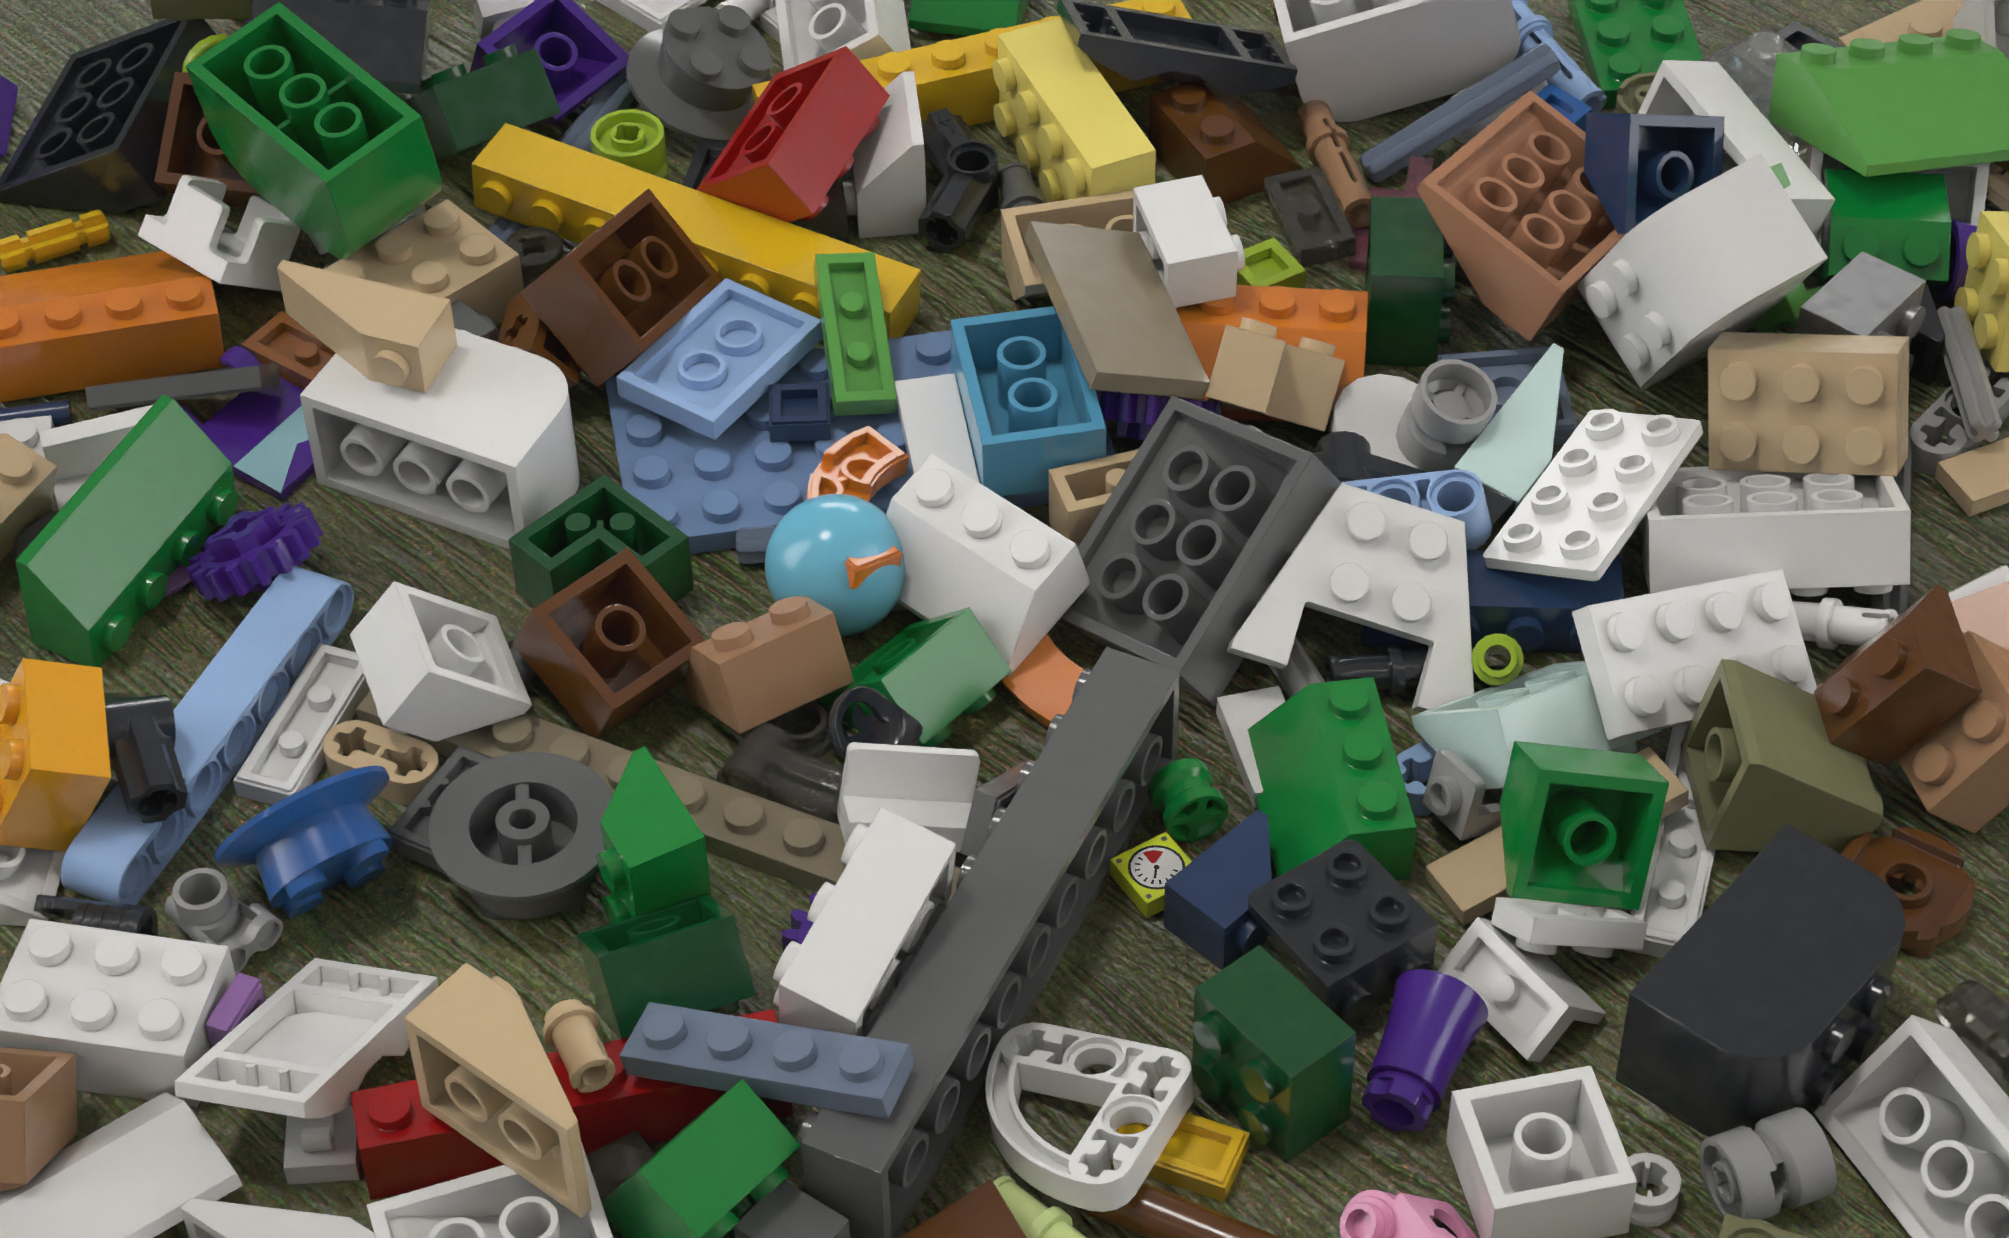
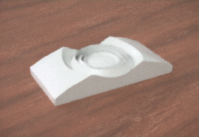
(310, 1041)

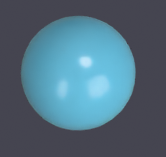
(810, 552)

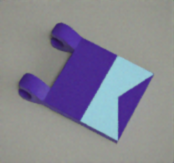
(262, 433)

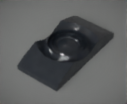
(1178, 48)

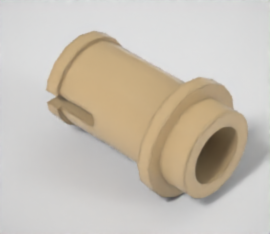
(573, 1032)

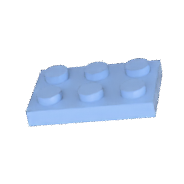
(719, 358)

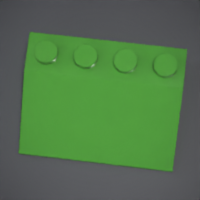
(1897, 101)

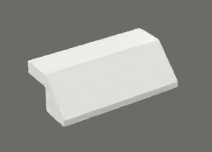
(122, 1178)

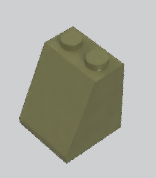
(1766, 762)

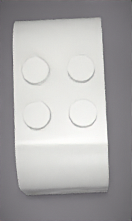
(1393, 52)
(1700, 270)
(470, 454)

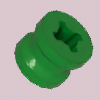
(1188, 800)

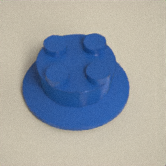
(314, 840)

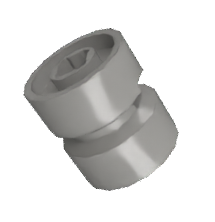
(1446, 414)
(1773, 1165)

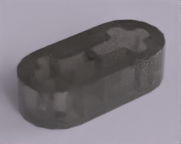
(1980, 1023)

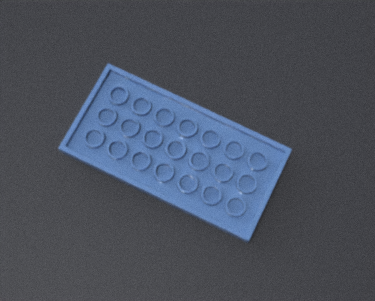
(741, 476)

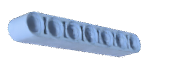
(216, 730)

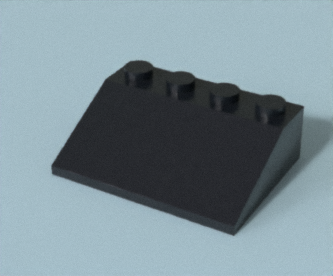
(103, 124)

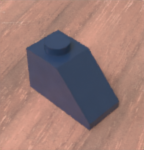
(1210, 895)

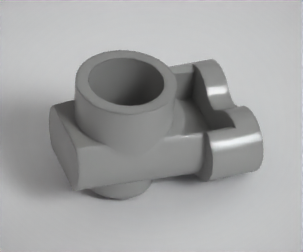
(212, 916)

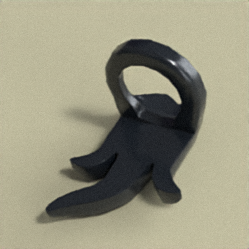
(886, 725)

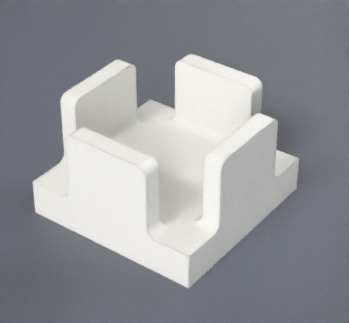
(197, 235)

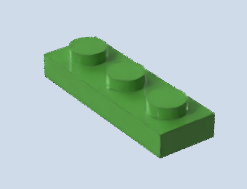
(854, 334)

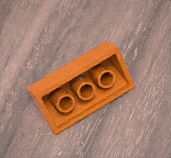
(1318, 314)

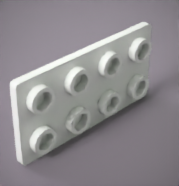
(1593, 494)

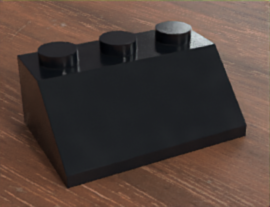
(377, 35)

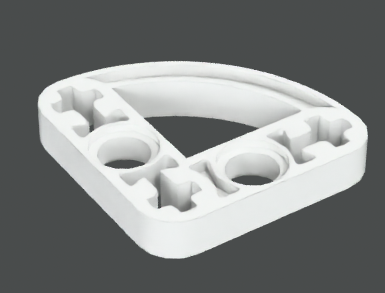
(1050, 1063)

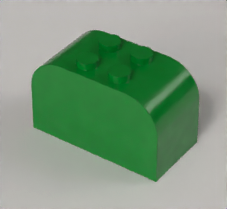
(314, 131)

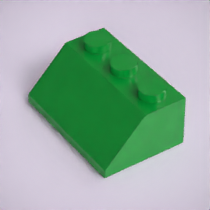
(1332, 777)

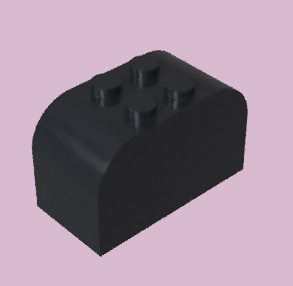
(1766, 991)

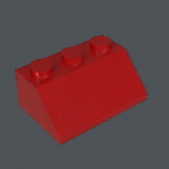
(799, 138)

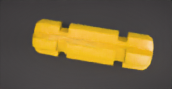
(54, 240)

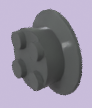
(700, 71)
(521, 833)

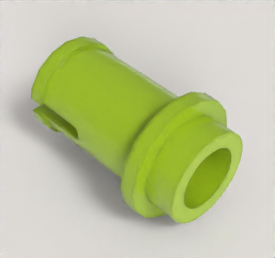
(1493, 645)

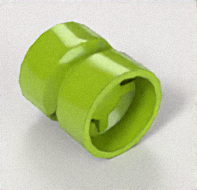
(632, 139)

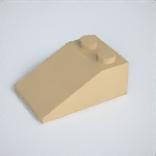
(494, 1083)

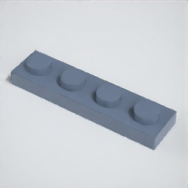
(771, 1057)

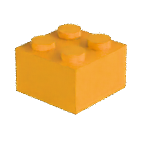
(51, 753)

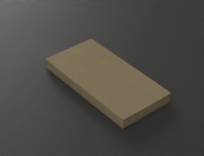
(1116, 311)

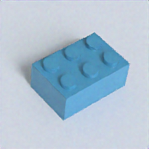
(1023, 399)

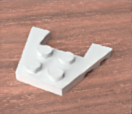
(1380, 569)

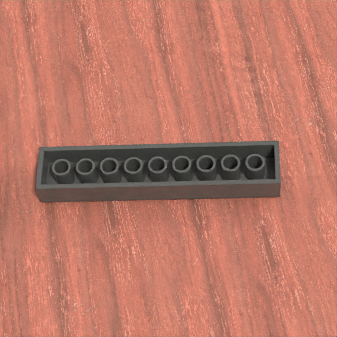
(998, 939)

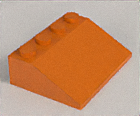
(105, 324)

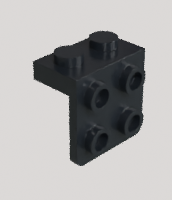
(1346, 927)

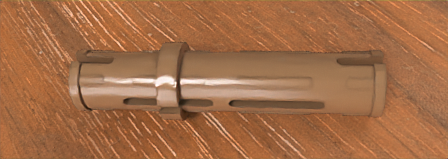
(1330, 150)

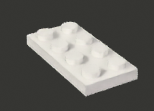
(1661, 649)

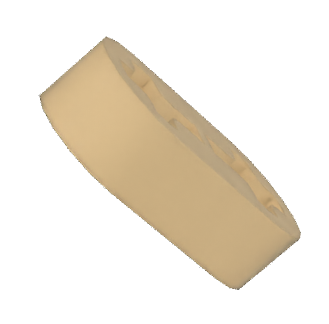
(383, 748)

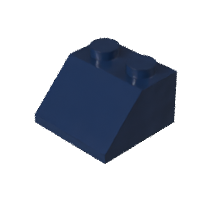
(1649, 160)

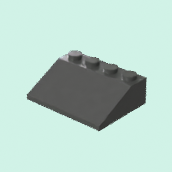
(1195, 542)

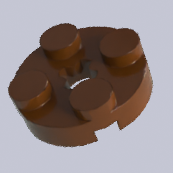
(1934, 867)

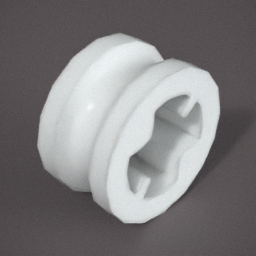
(1662, 1173)

